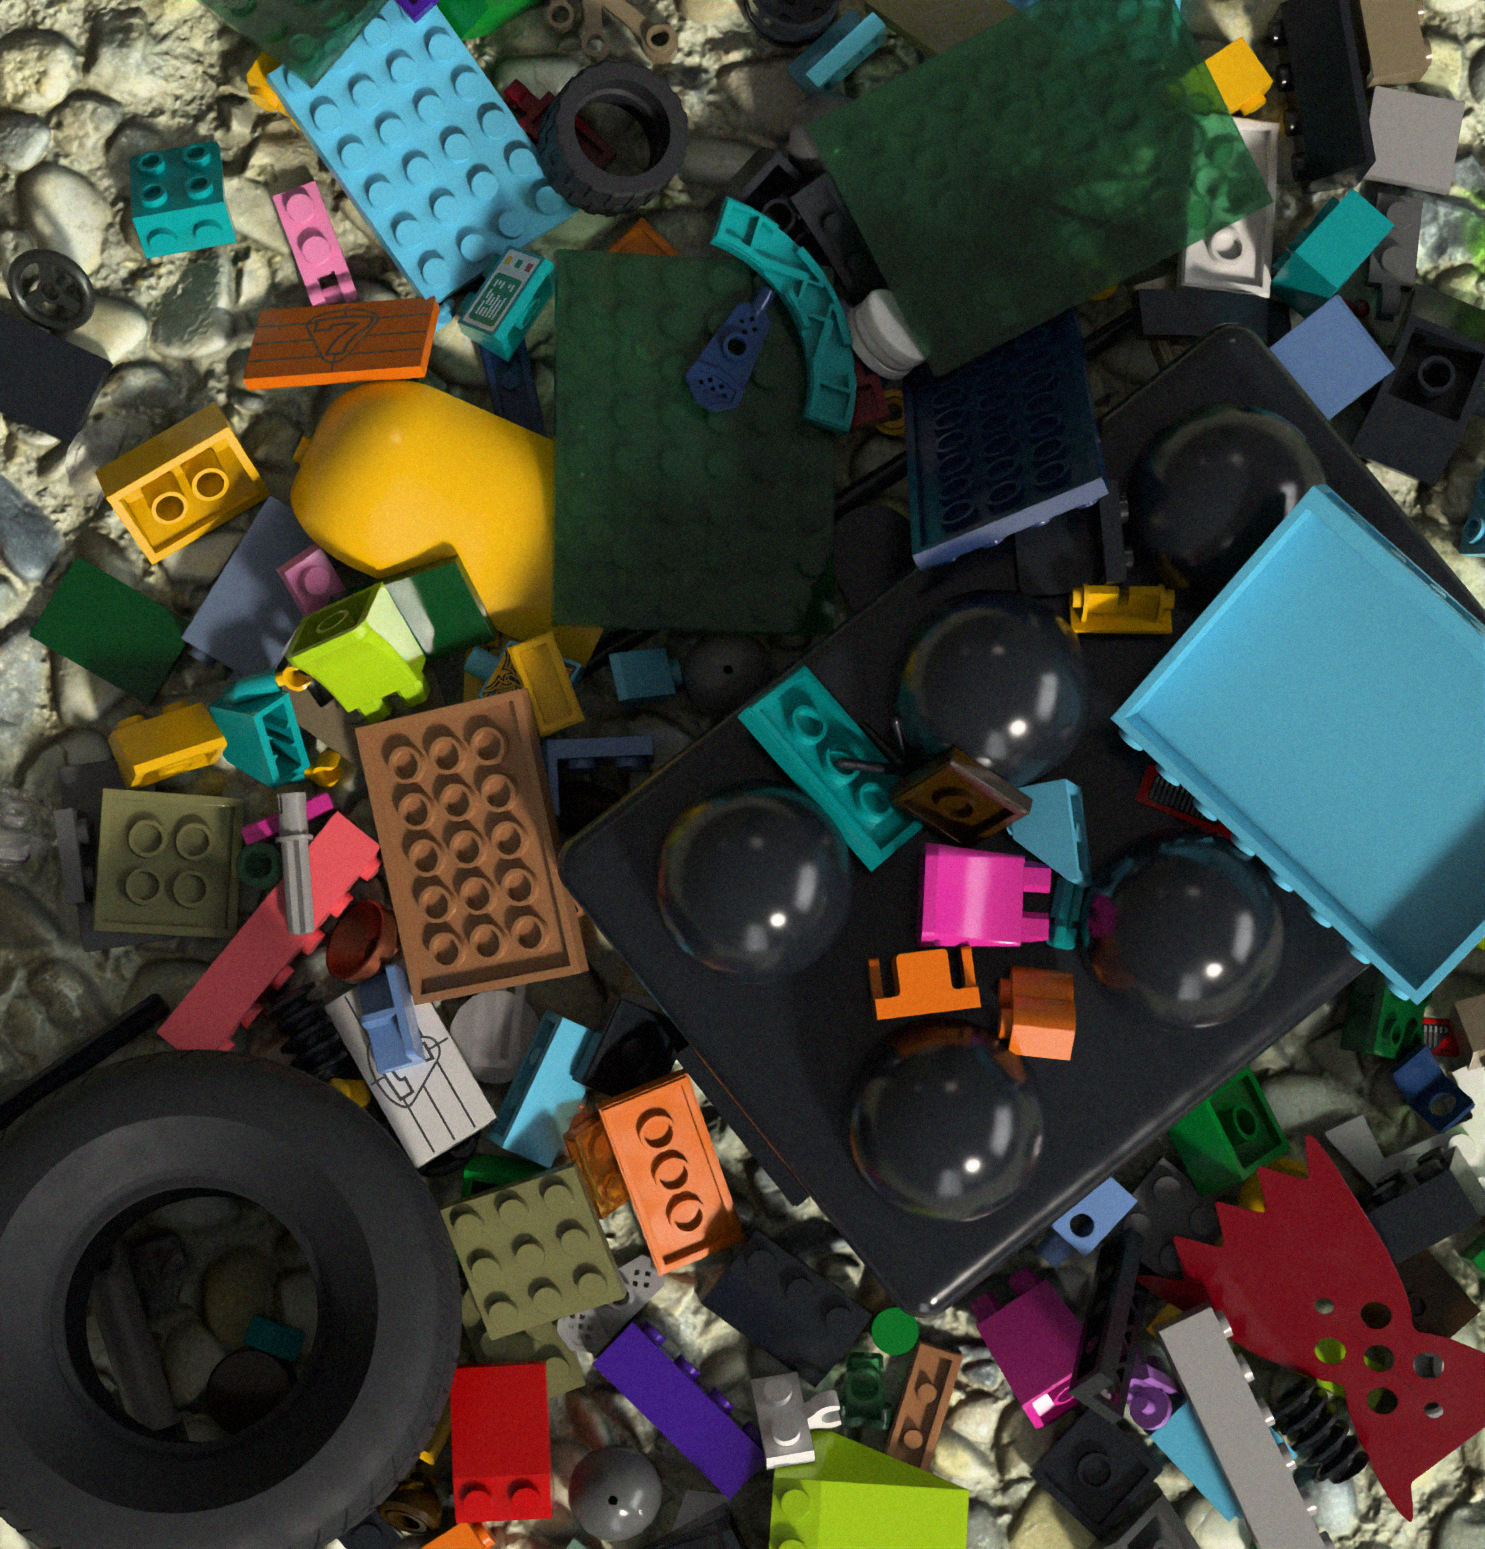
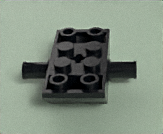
(1405, 419)

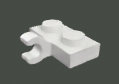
(787, 1419)

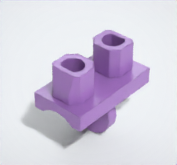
(1150, 1392)

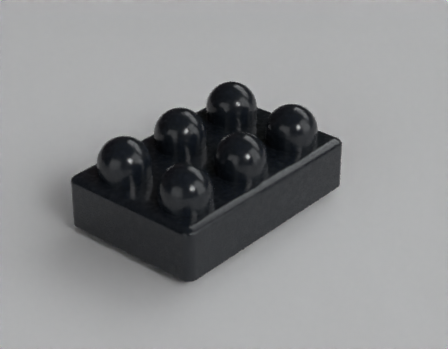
(1186, 955)

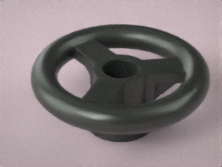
(57, 284)

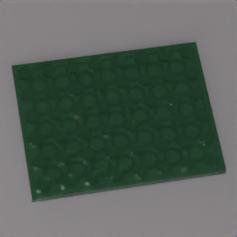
(1038, 168)
(656, 500)

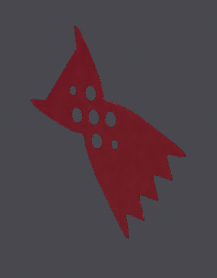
(1323, 1246)

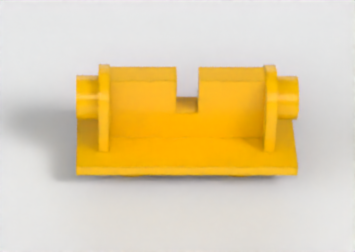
(1121, 611)

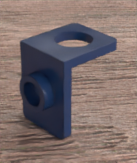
(1422, 1081)

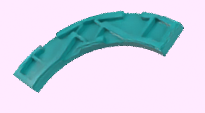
(809, 301)

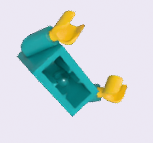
(265, 732)

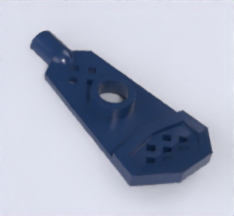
(724, 367)

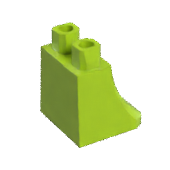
(361, 653)

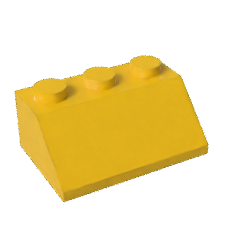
(182, 483)

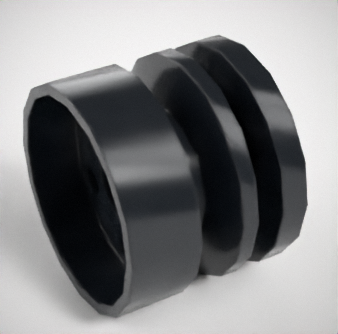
(790, 24)

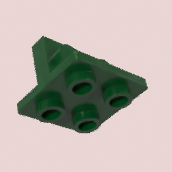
(1379, 1020)

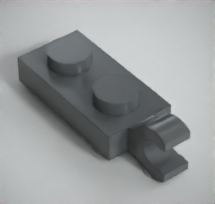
(1394, 260)

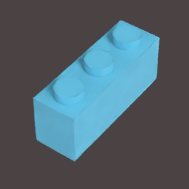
(543, 1093)

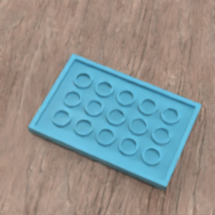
(425, 151)

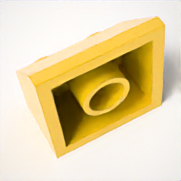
(166, 745)

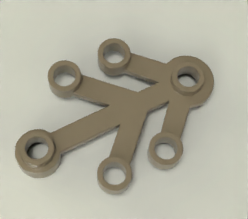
(625, 14)

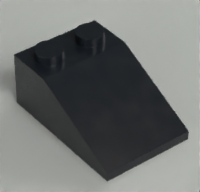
(763, 186)

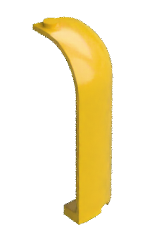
(425, 476)

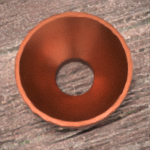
(362, 943)

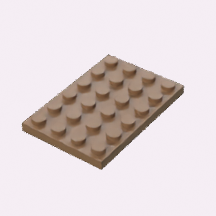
(471, 847)

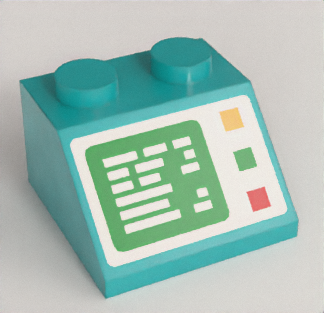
(507, 301)

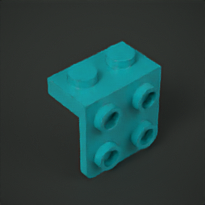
(180, 200)

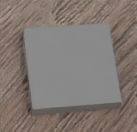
(1414, 139)

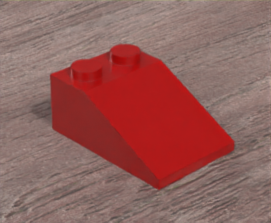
(501, 1442)

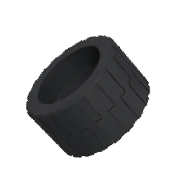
(649, 102)

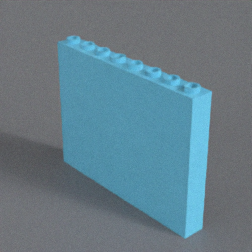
(1338, 737)

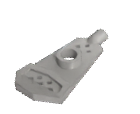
(610, 1318)

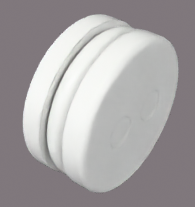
(883, 336)

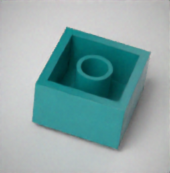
(1328, 252)

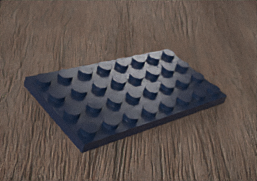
(1001, 442)

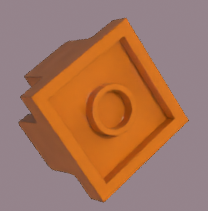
(923, 984)

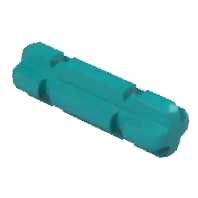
(1066, 911)

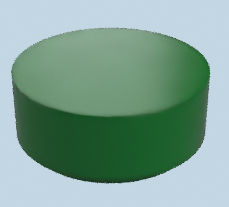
(894, 1331)

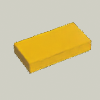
(549, 686)

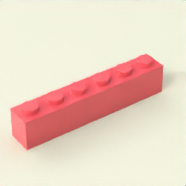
(264, 950)

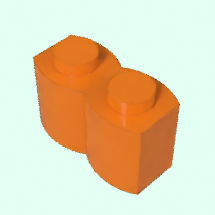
(1037, 1012)

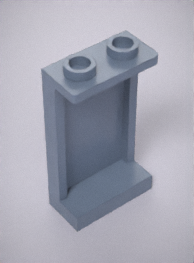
(249, 609)

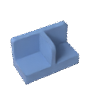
(391, 1021)

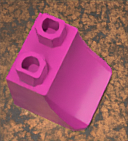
(977, 898)
(1033, 1345)

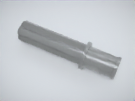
(295, 861)

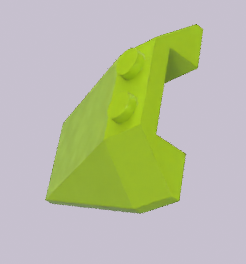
(864, 1502)

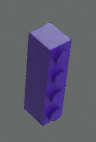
(682, 1407)

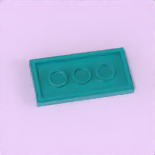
(805, 736)

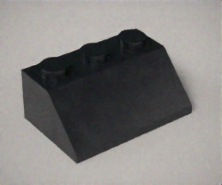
(787, 1307)

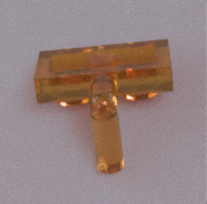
(591, 1149)

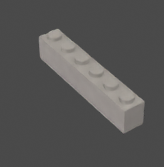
(1239, 1430)

